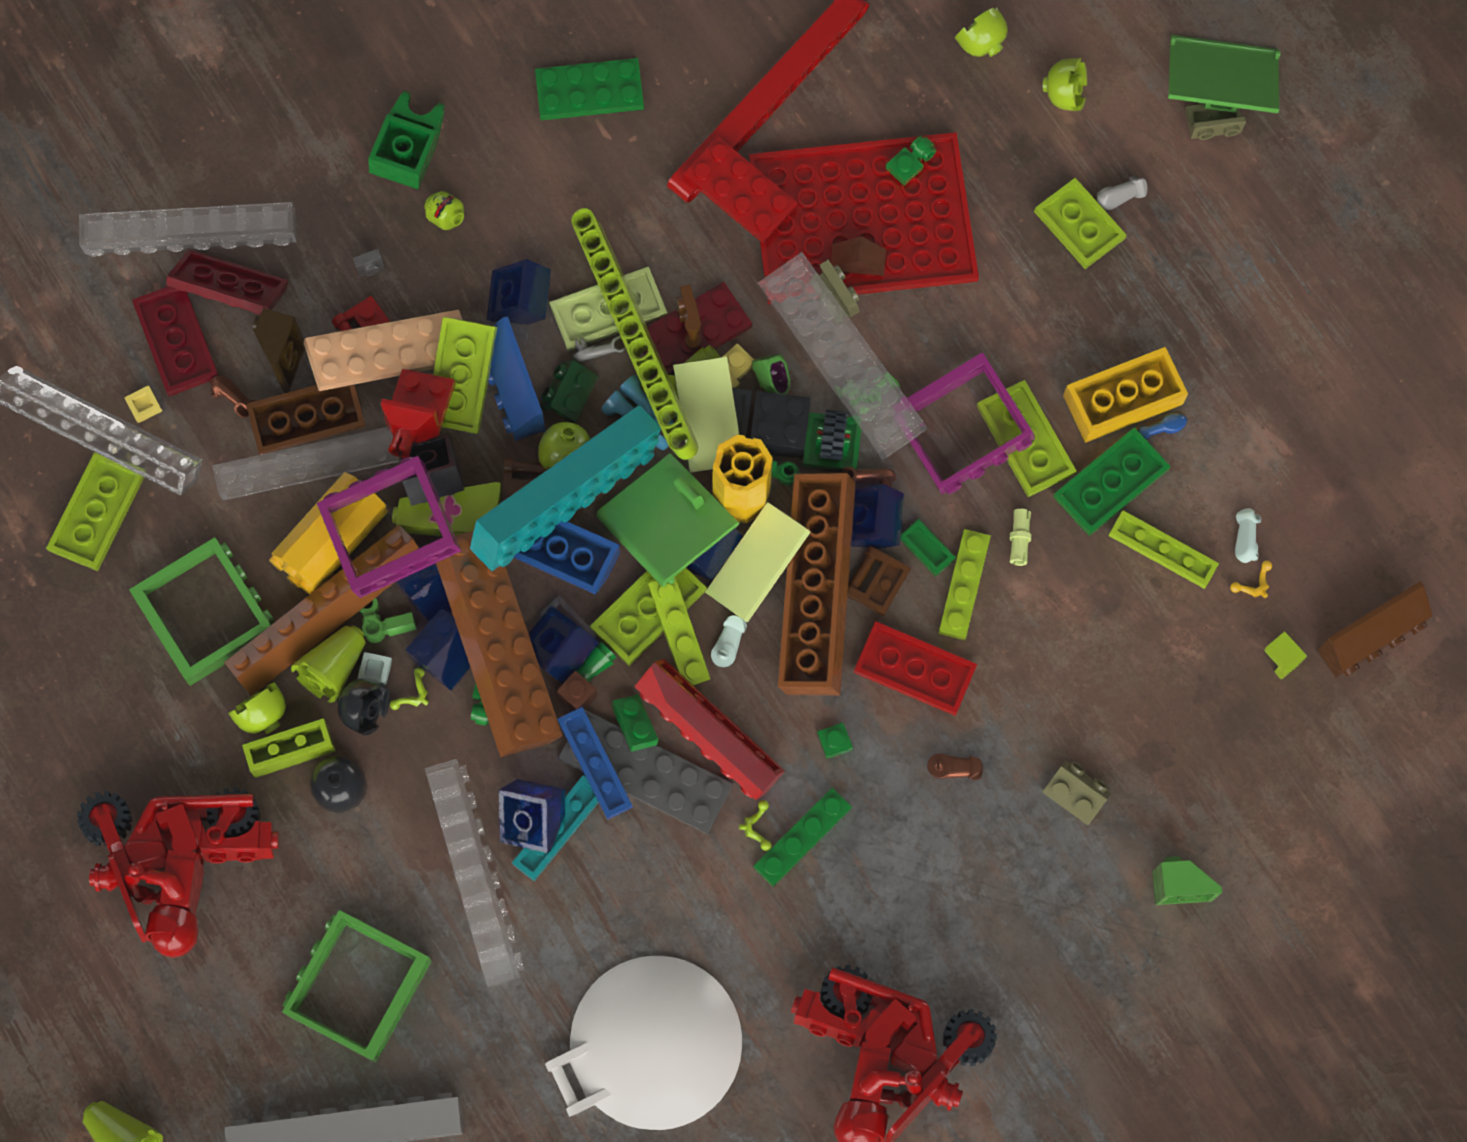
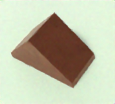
(859, 256)

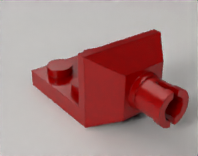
(416, 409)

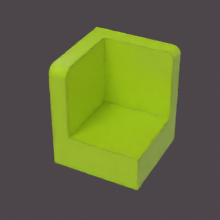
(1285, 654)

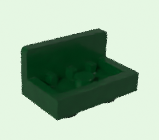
(568, 390)

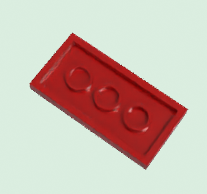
(740, 189)
(915, 668)

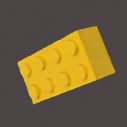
(1125, 394)

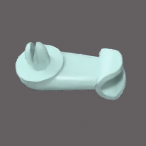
(1246, 546)
(727, 645)

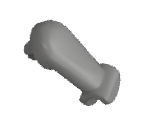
(1115, 196)
(585, 353)

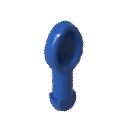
(1169, 424)

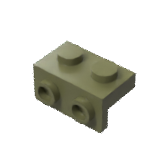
(1209, 123)
(845, 296)
(1077, 791)

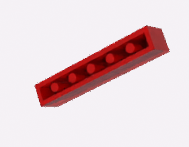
(709, 729)

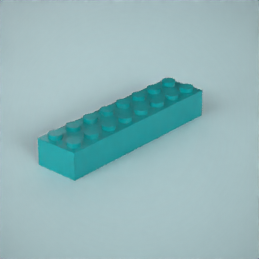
(565, 488)

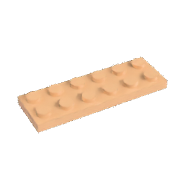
(375, 351)

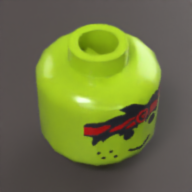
(443, 210)

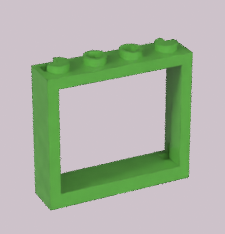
(215, 660)
(321, 952)

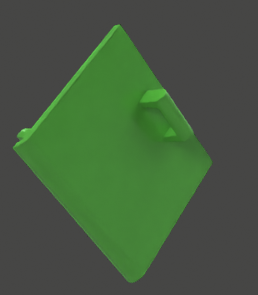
(1224, 74)
(666, 519)

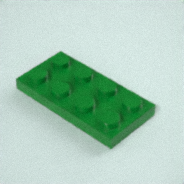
(589, 89)
(1111, 481)

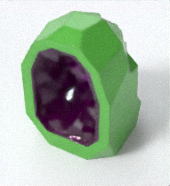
(772, 374)

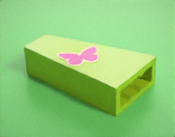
(460, 508)

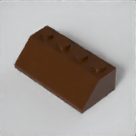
(304, 416)
(1377, 630)

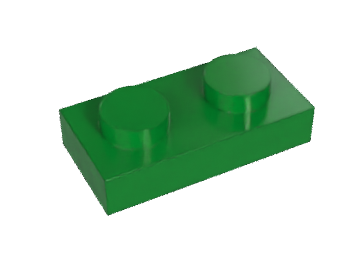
(634, 722)

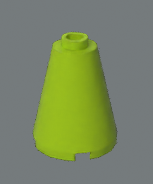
(330, 663)
(112, 1125)

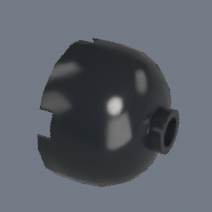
(362, 704)
(338, 784)

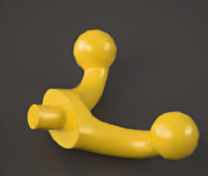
(1263, 586)

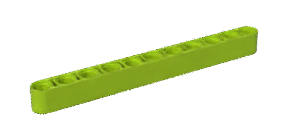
(638, 342)

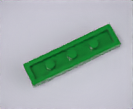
(802, 837)

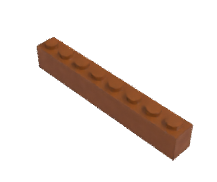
(313, 617)

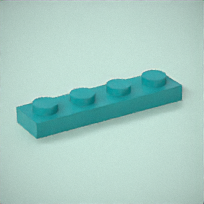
(578, 806)

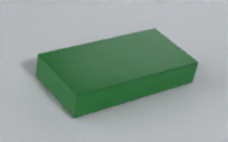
(927, 548)

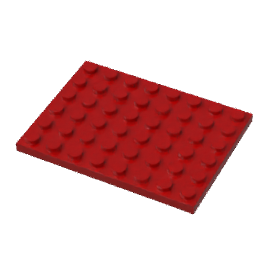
(851, 194)

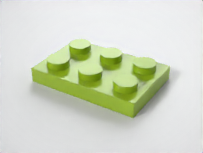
(1080, 223)

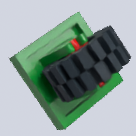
(831, 441)

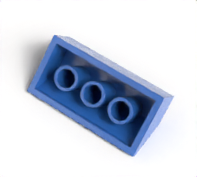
(514, 385)
(573, 556)

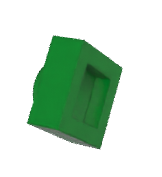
(834, 740)

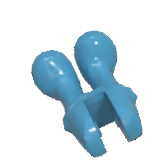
(618, 404)

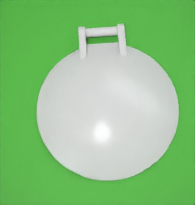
(652, 1044)

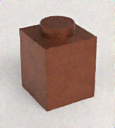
(577, 692)

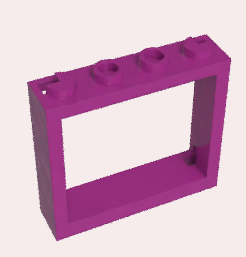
(949, 383)
(408, 563)

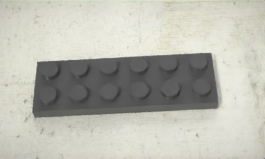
(660, 778)

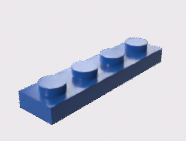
(594, 763)

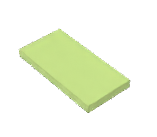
(588, 316)
(709, 406)
(757, 562)

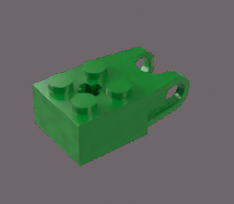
(406, 143)

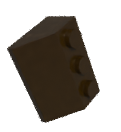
(281, 344)

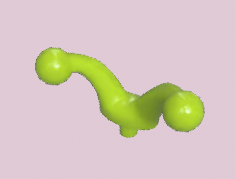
(419, 673)
(749, 821)

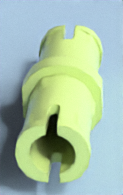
(1020, 537)

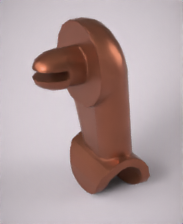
(226, 388)
(874, 476)
(945, 766)

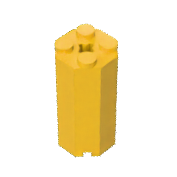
(742, 477)
(308, 549)

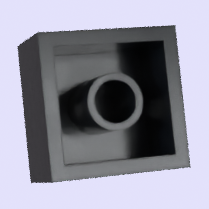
(781, 423)
(442, 466)

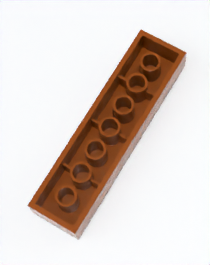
(817, 586)
(499, 652)

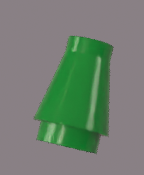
(597, 662)

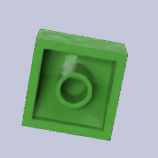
(1182, 882)

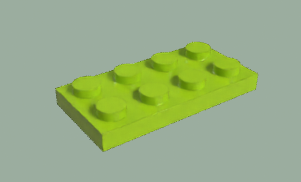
(465, 356)
(1045, 460)
(95, 512)
(632, 619)

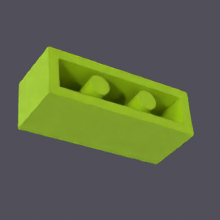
(289, 748)

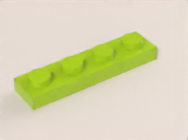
(1163, 549)
(964, 584)
(679, 632)

